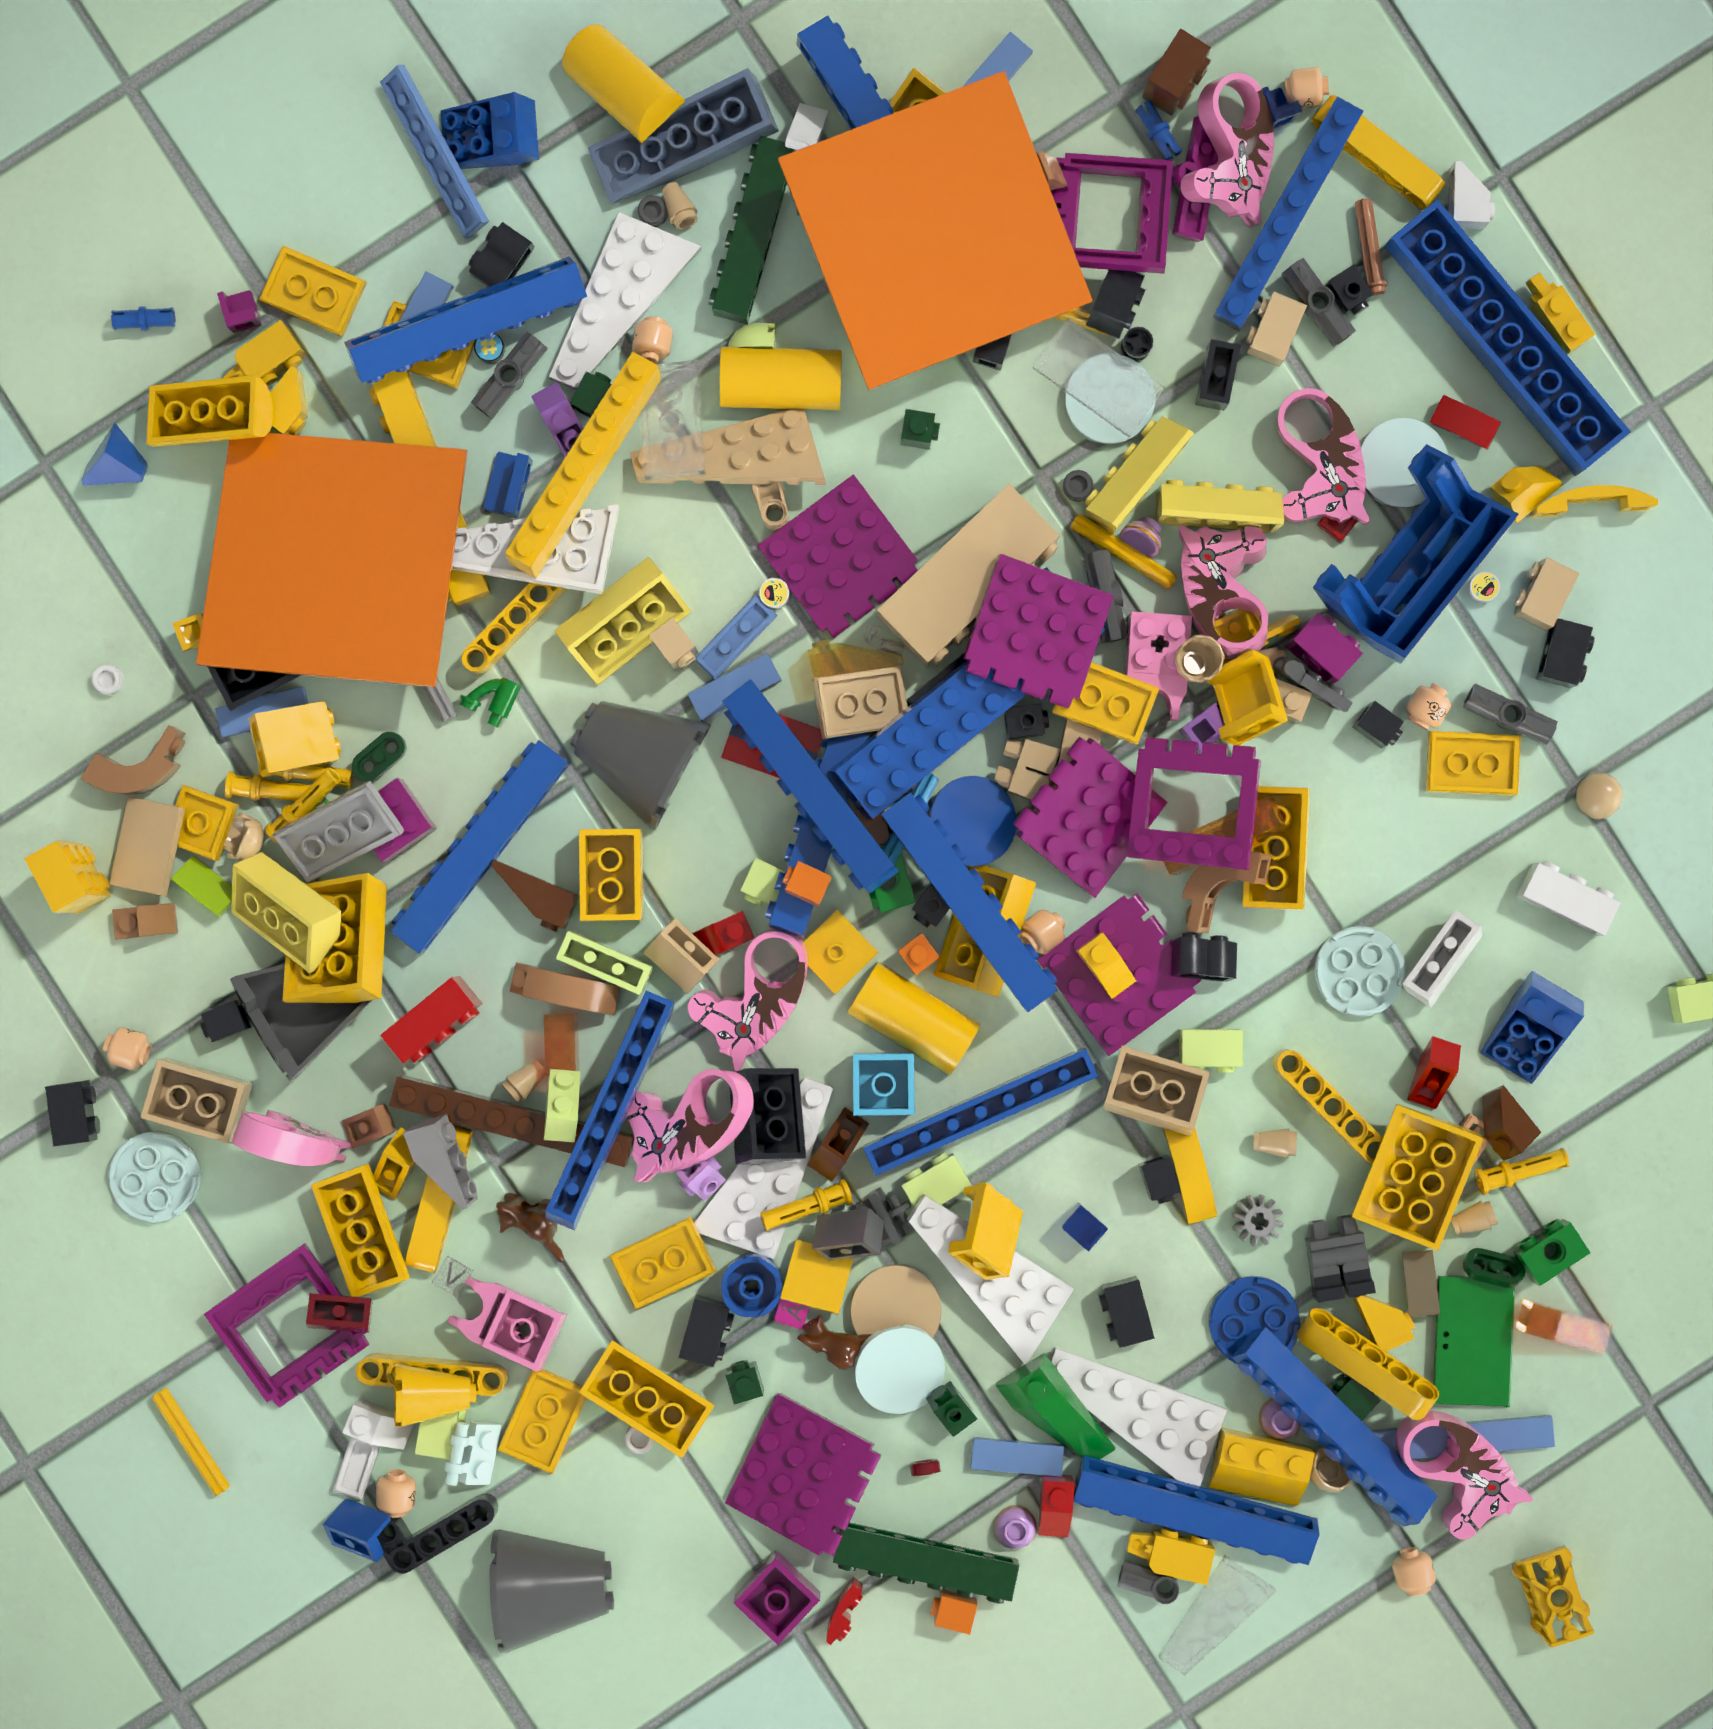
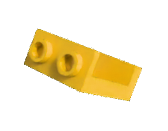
(1248, 698)
(294, 738)
(989, 1234)

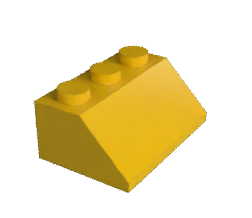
(1261, 1467)

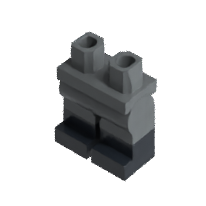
(1337, 1249)

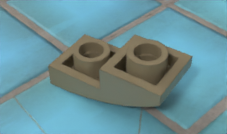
(1421, 1283)

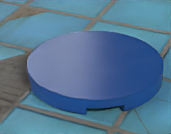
(976, 818)
(1248, 1306)

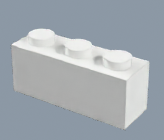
(1569, 898)
(1443, 959)

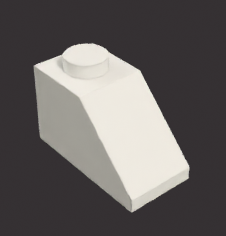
(1468, 199)
(376, 1426)

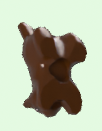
(530, 1219)
(839, 1347)

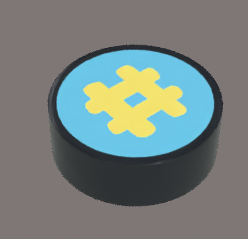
(490, 350)

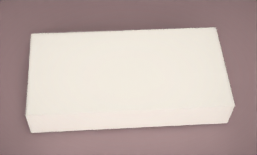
(806, 127)
(356, 1468)

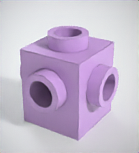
(702, 1178)

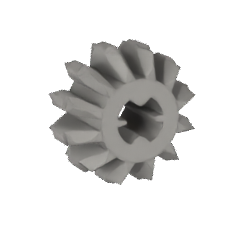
(1249, 1228)

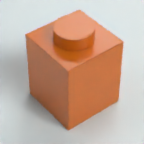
(806, 883)
(918, 954)
(954, 1611)

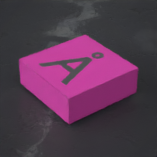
(791, 1314)

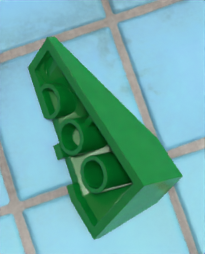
(1050, 1404)

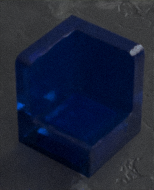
(1280, 110)
(1084, 1227)

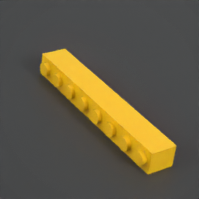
(408, 425)
(583, 465)

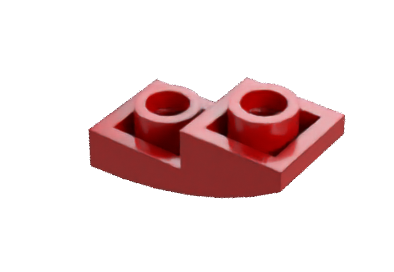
(1465, 422)
(840, 1619)

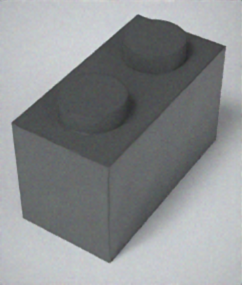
(848, 1234)

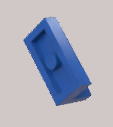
(508, 484)
(356, 1529)

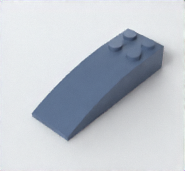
(694, 136)

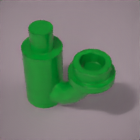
(502, 702)

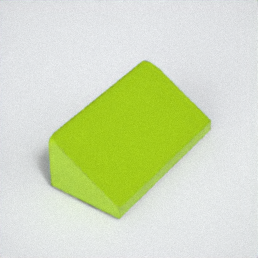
(204, 885)

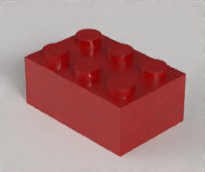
(432, 1020)

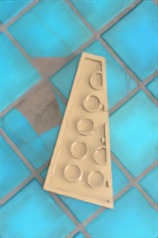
(755, 453)

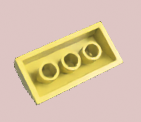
(1137, 474)
(1219, 507)
(621, 619)
(284, 910)

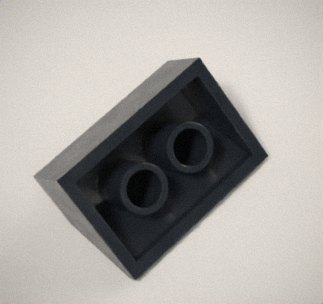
(243, 686)
(776, 1120)

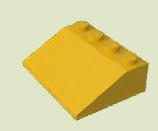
(355, 961)
(1417, 1176)

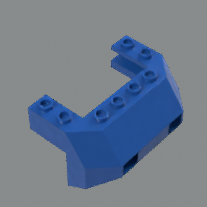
(1422, 563)

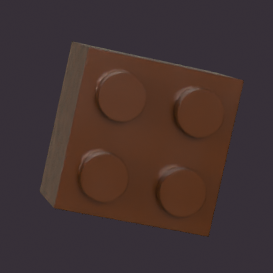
(1175, 73)

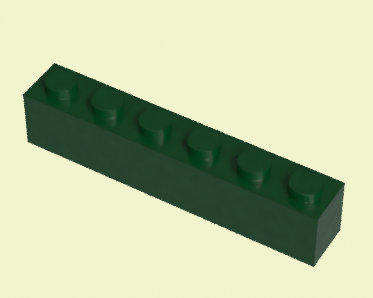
(752, 232)
(927, 1562)

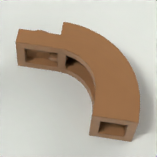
(138, 778)
(1209, 881)
(564, 989)

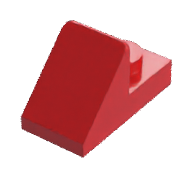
(725, 933)

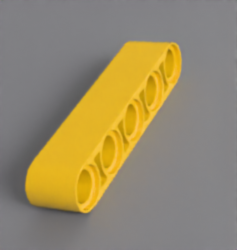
(1388, 160)
(512, 631)
(1317, 1099)
(433, 1218)
(1367, 1364)
(476, 1370)

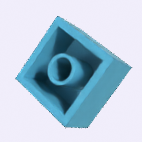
(883, 1083)

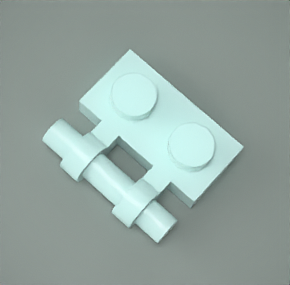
(478, 1455)

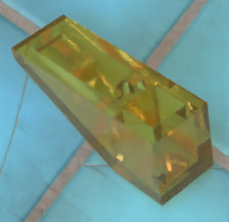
(841, 658)

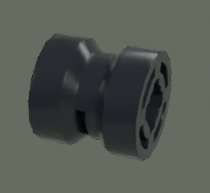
(1137, 338)

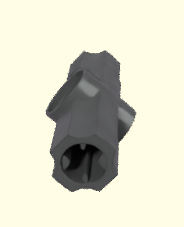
(1306, 286)
(521, 359)
(1102, 577)
(1527, 721)

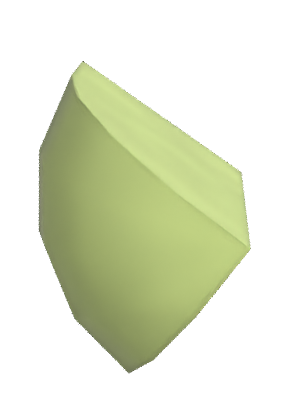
(754, 336)

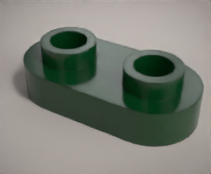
(377, 754)
(1492, 1267)

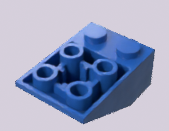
(492, 131)
(1533, 1027)

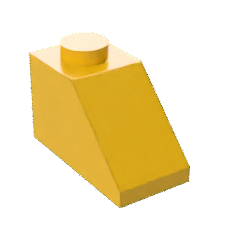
(289, 403)
(1524, 489)
(1106, 964)
(394, 1166)
(1384, 1322)

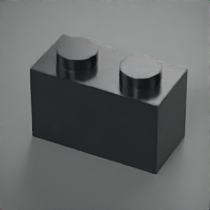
(1115, 301)
(1217, 374)
(1565, 653)
(72, 1113)
(1126, 1311)
(705, 1331)

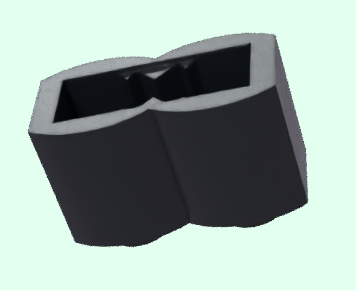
(501, 257)
(1204, 958)

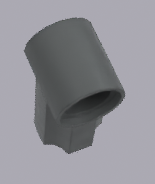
(1144, 1581)

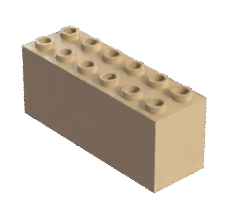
(950, 587)

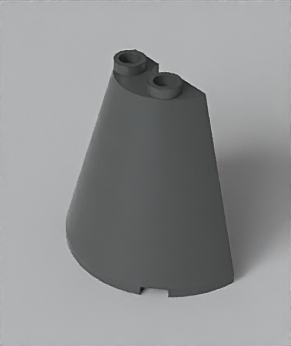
(638, 754)
(290, 1031)
(544, 1587)

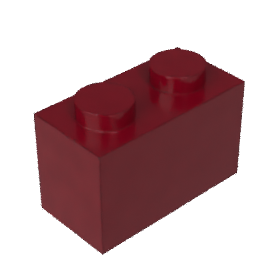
(339, 1313)

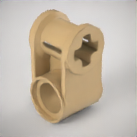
(771, 497)

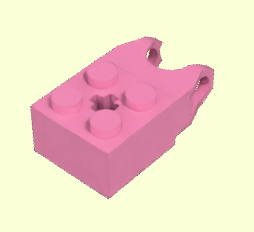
(1156, 667)
(500, 1322)

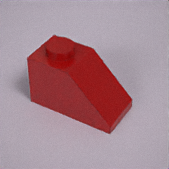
(1435, 1072)
(1056, 1505)

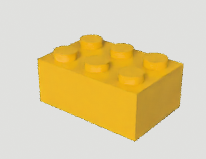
(611, 874)
(68, 876)

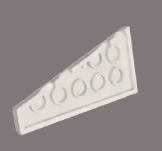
(625, 284)
(576, 563)
(755, 1188)
(1016, 1305)
(1157, 1420)

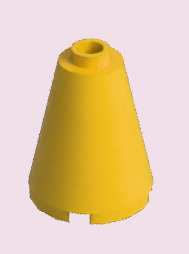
(429, 1394)

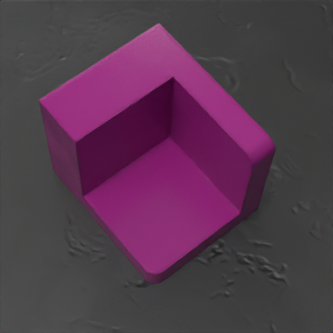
(239, 311)

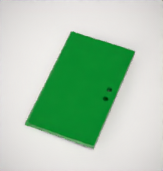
(1478, 1342)

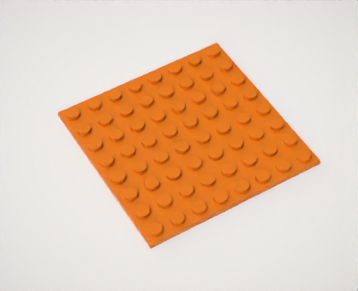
(935, 230)
(333, 558)

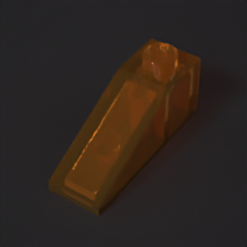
(1563, 1326)

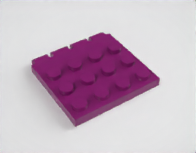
(840, 557)
(1036, 631)
(1084, 816)
(1141, 1004)
(803, 1476)

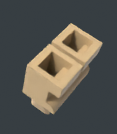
(1031, 756)

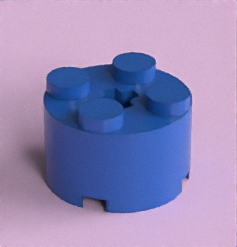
(752, 1302)

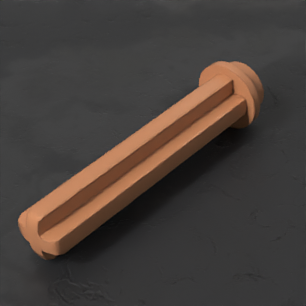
(1370, 246)

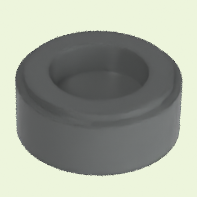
(652, 210)
(1077, 485)

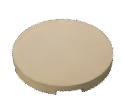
(893, 1298)

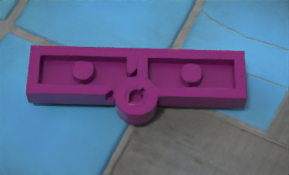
(1192, 216)

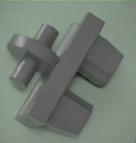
(880, 1205)

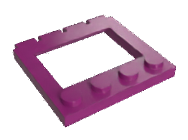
(1152, 217)
(1191, 847)
(259, 1294)

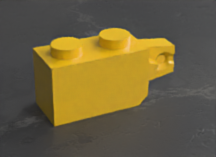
(1558, 314)
(268, 354)
(1174, 1554)

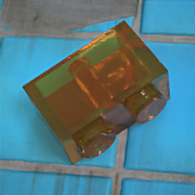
(561, 1042)

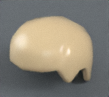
(1199, 658)
(1599, 795)
(244, 837)
(1328, 1474)

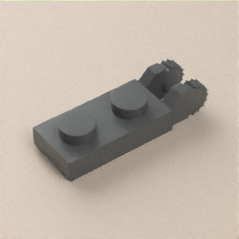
(1310, 681)

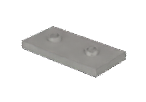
(338, 832)

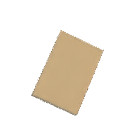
(859, 701)
(147, 846)

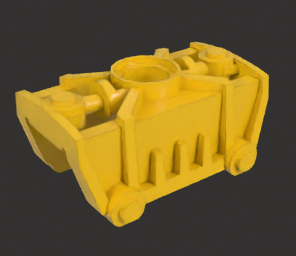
(1539, 1596)

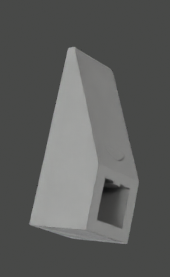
(439, 1156)

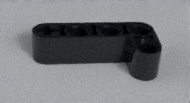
(440, 1529)

